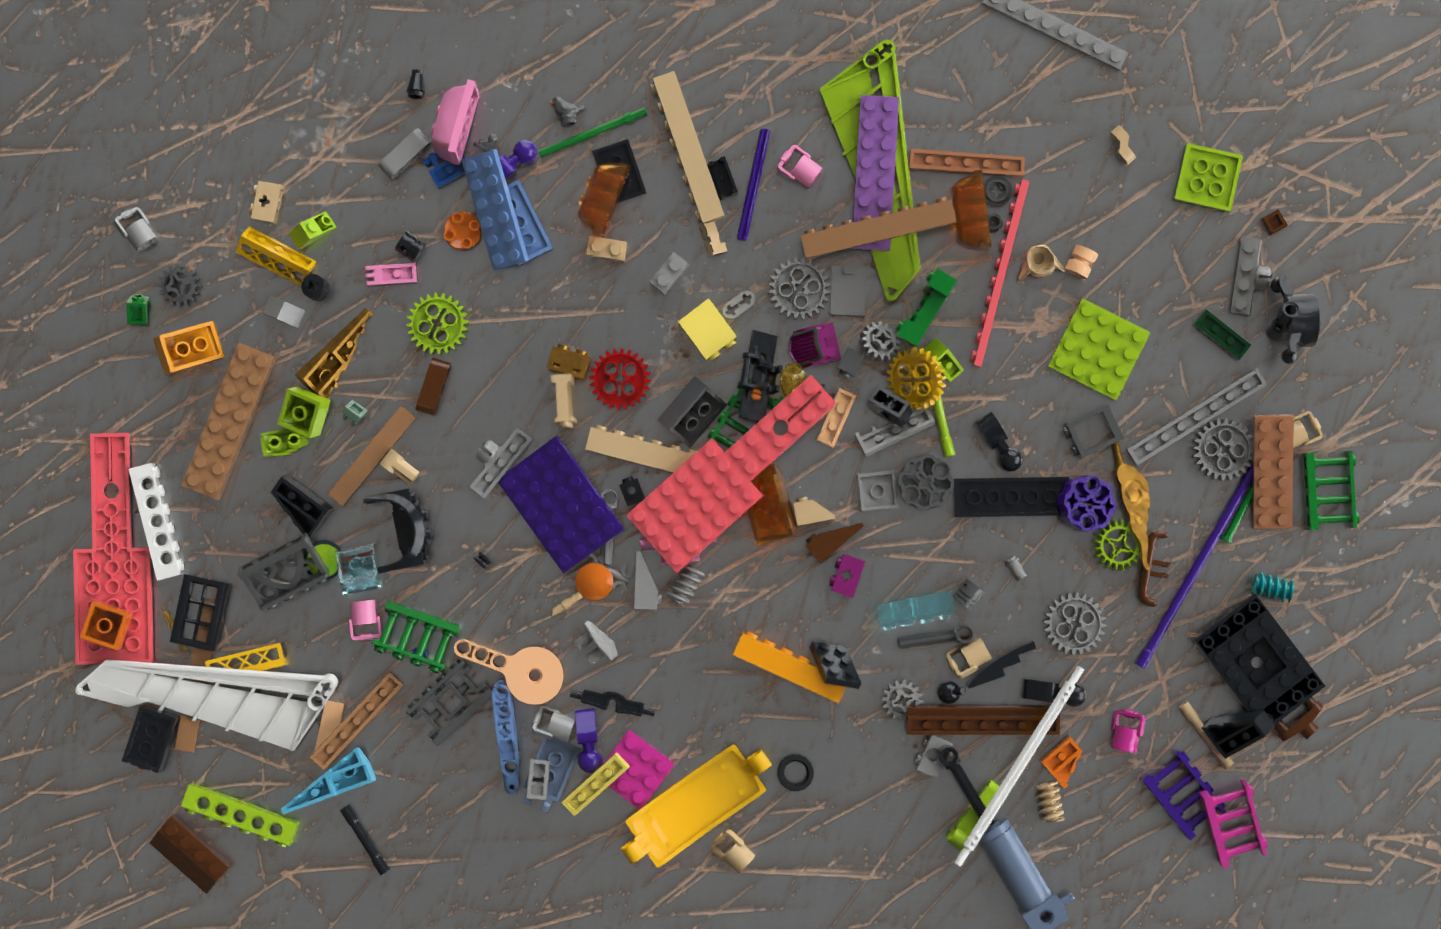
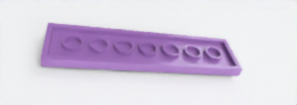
(876, 160)

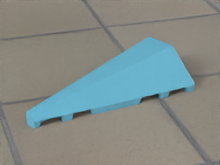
(346, 775)

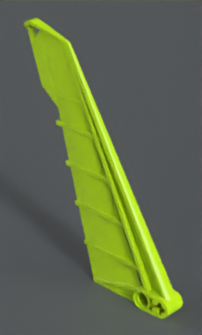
(843, 100)

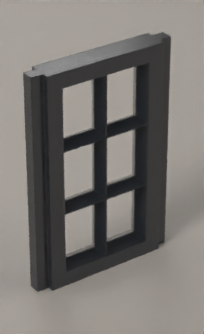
(182, 607)

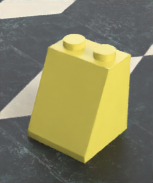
(707, 330)

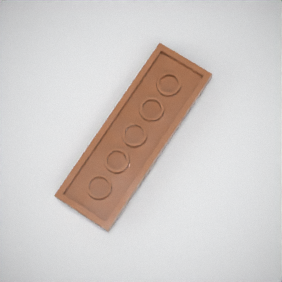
(1273, 471)

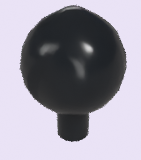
(950, 692)

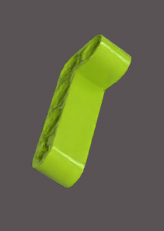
(969, 819)

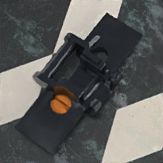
(756, 393)

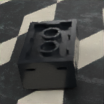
(151, 739)

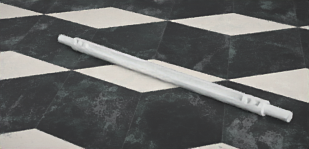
(1019, 766)

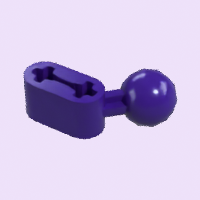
(523, 152)
(586, 731)

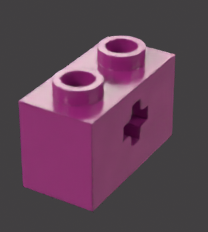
(855, 569)

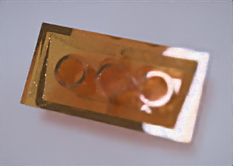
(602, 196)
(971, 212)
(773, 514)

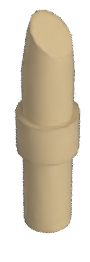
(566, 603)

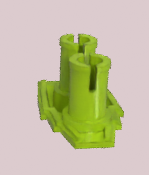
(281, 442)

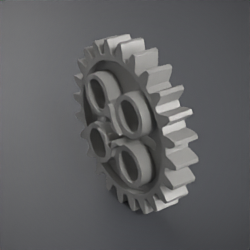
(785, 277)
(1211, 461)
(1058, 618)

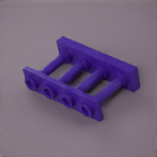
(1164, 797)

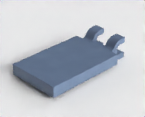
(562, 759)

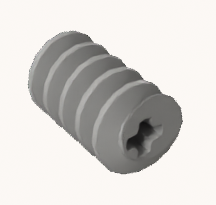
(685, 584)

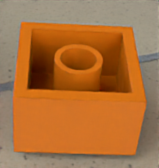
(106, 625)

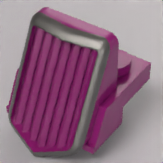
(814, 345)

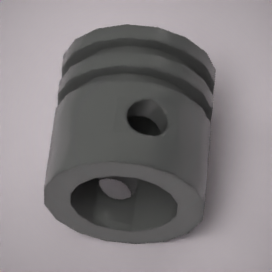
(968, 594)

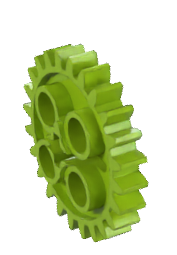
(453, 331)

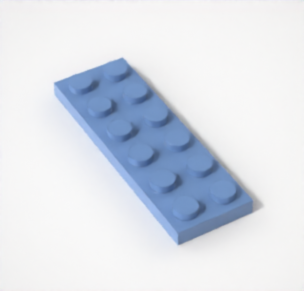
(494, 209)

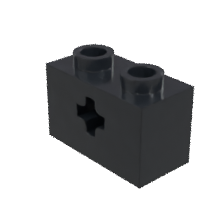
(890, 406)

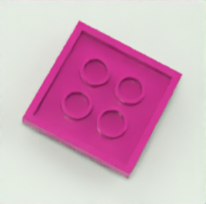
(646, 769)

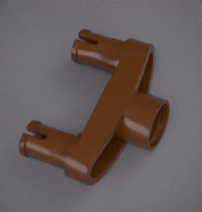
(1304, 725)

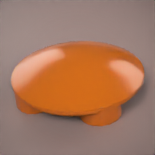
(462, 230)
(594, 581)

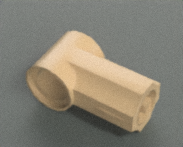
(396, 464)

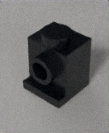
(631, 499)

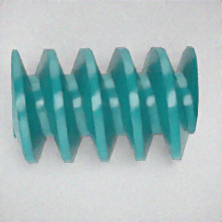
(1272, 586)

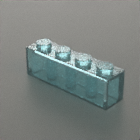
(915, 609)

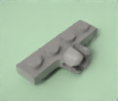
(1249, 276)
(498, 460)

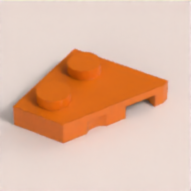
(1062, 760)

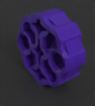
(1074, 517)

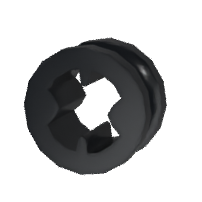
(482, 560)

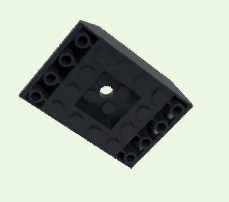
(1284, 674)

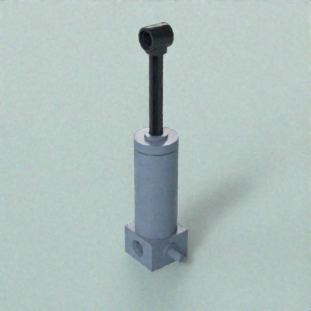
(1012, 860)

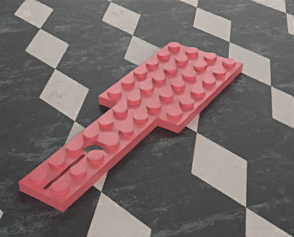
(717, 485)
(112, 568)

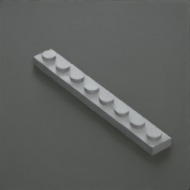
(1060, 31)
(1196, 417)

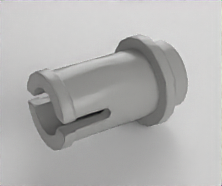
(1015, 568)

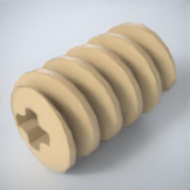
(1049, 802)

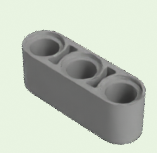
(404, 153)

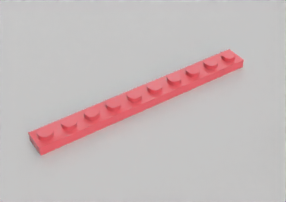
(1001, 266)

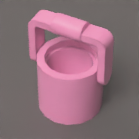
(804, 171)
(364, 613)

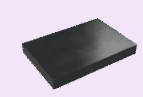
(622, 153)

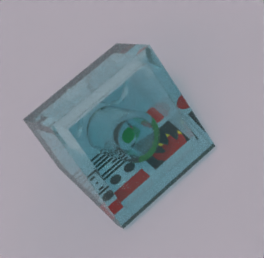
(358, 569)

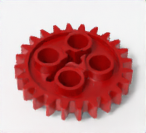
(602, 378)

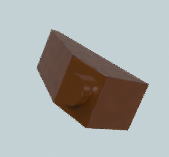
(827, 542)

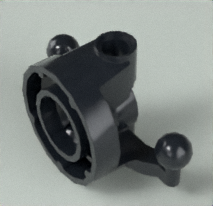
(1296, 319)

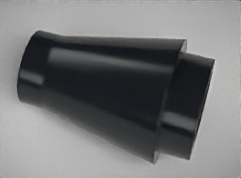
(416, 85)

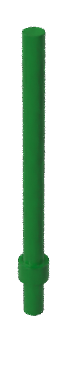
(626, 118)

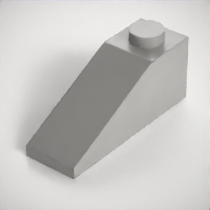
(645, 588)

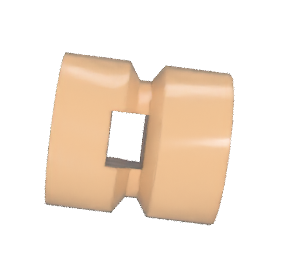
(1081, 262)

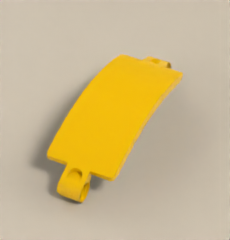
(695, 805)

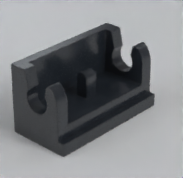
(722, 178)

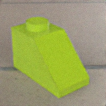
(948, 361)

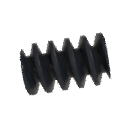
(322, 289)

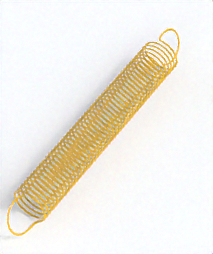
(171, 619)

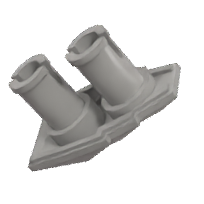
(604, 645)

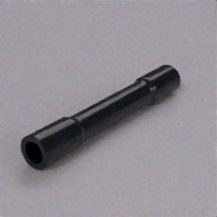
(376, 858)

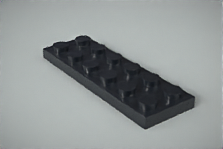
(1007, 496)

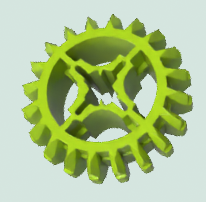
(1110, 560)

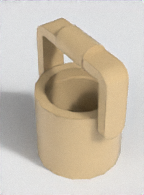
(1300, 434)
(973, 653)
(737, 856)

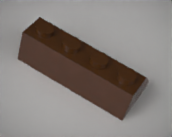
(190, 853)

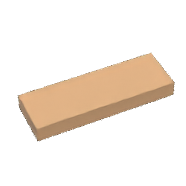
(836, 418)
(330, 720)

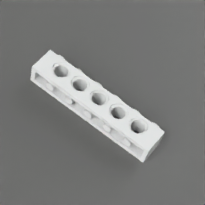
(138, 477)

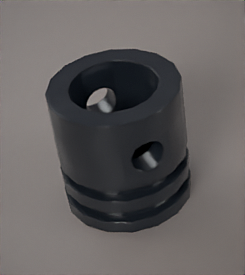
(410, 246)

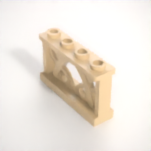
(564, 400)

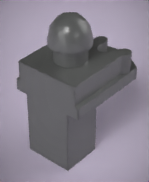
(487, 146)

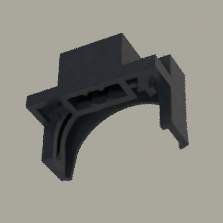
(410, 528)

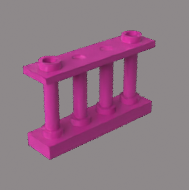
(1215, 819)

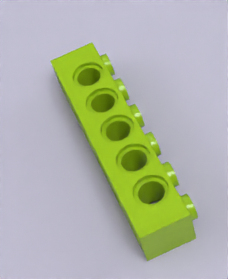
(192, 805)

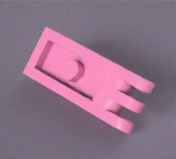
(391, 274)

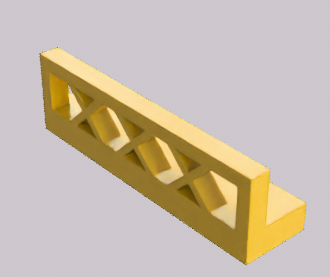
(276, 253)
(260, 666)

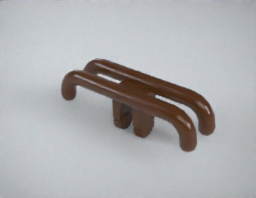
(1145, 575)

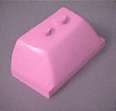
(454, 121)

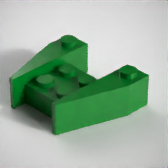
(936, 291)

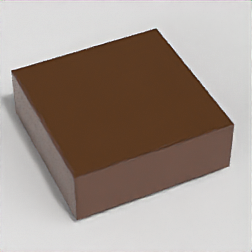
(1274, 222)

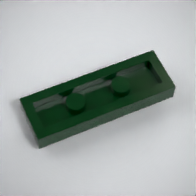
(1222, 334)

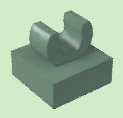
(354, 411)

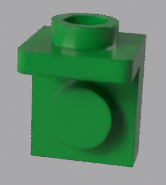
(137, 309)

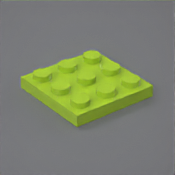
(1208, 177)

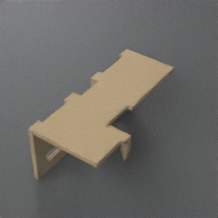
(712, 232)

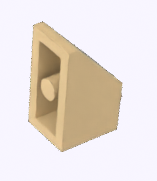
(809, 512)

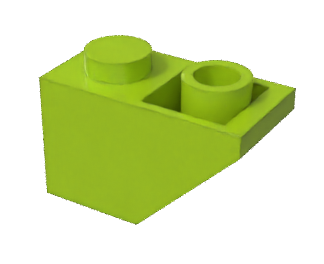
(312, 230)

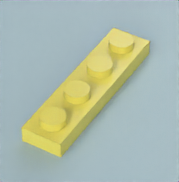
(595, 784)

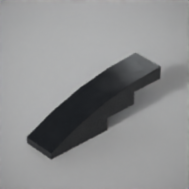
(995, 669)

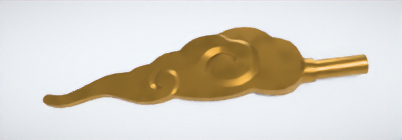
(1135, 500)

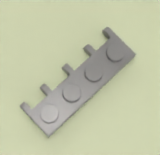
(892, 433)

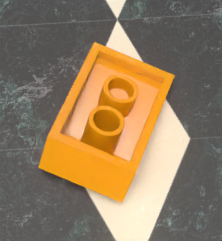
(188, 347)

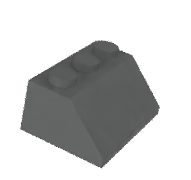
(692, 412)

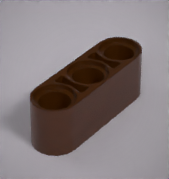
(433, 386)

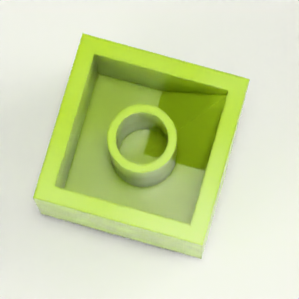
(303, 412)

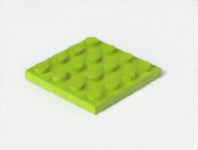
(1098, 349)

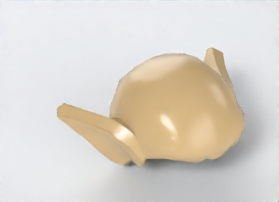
(1040, 262)

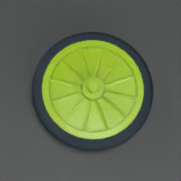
(326, 551)

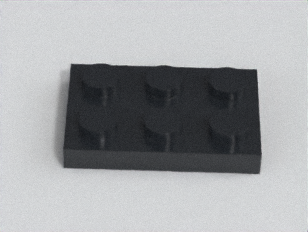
(835, 665)

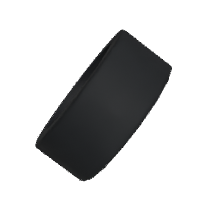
(798, 758)

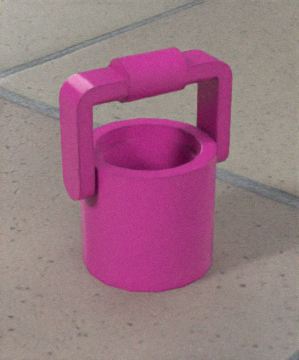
(1124, 737)

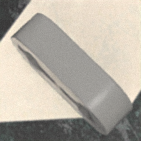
(741, 308)

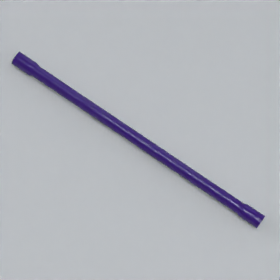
(1148, 652)

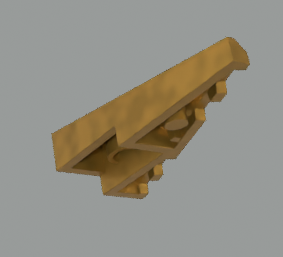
(325, 367)

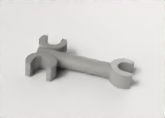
(622, 578)

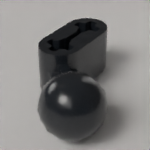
(994, 435)
(1048, 691)

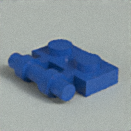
(444, 172)

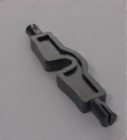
(601, 701)

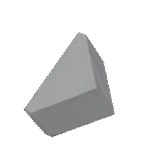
(284, 311)

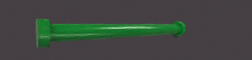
(1238, 517)

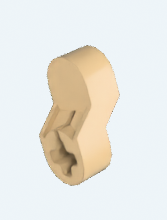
(1123, 151)

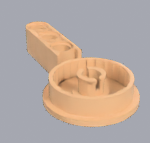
(517, 670)

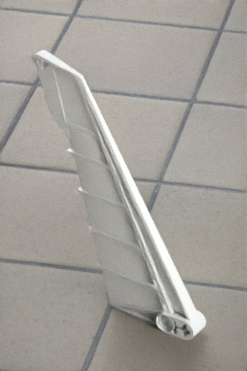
(251, 713)

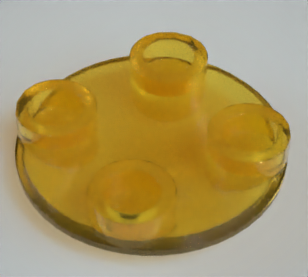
(791, 377)

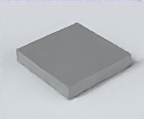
(877, 490)

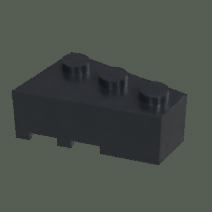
(301, 504)
(1237, 731)

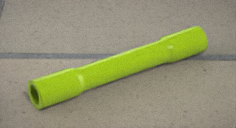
(946, 441)

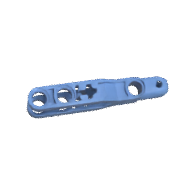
(507, 738)

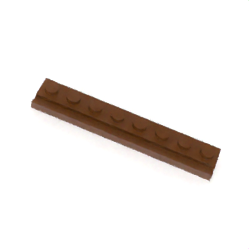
(977, 720)

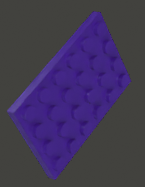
(560, 504)

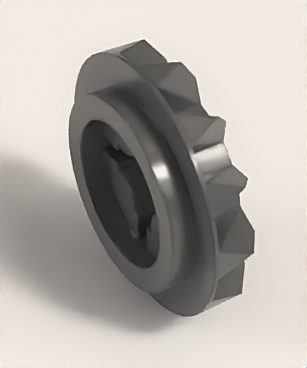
(1003, 184)

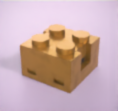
(568, 362)

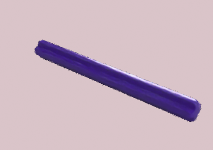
(753, 184)

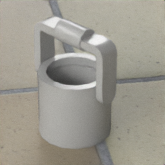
(139, 232)
(559, 726)

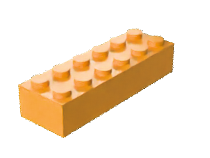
(785, 665)

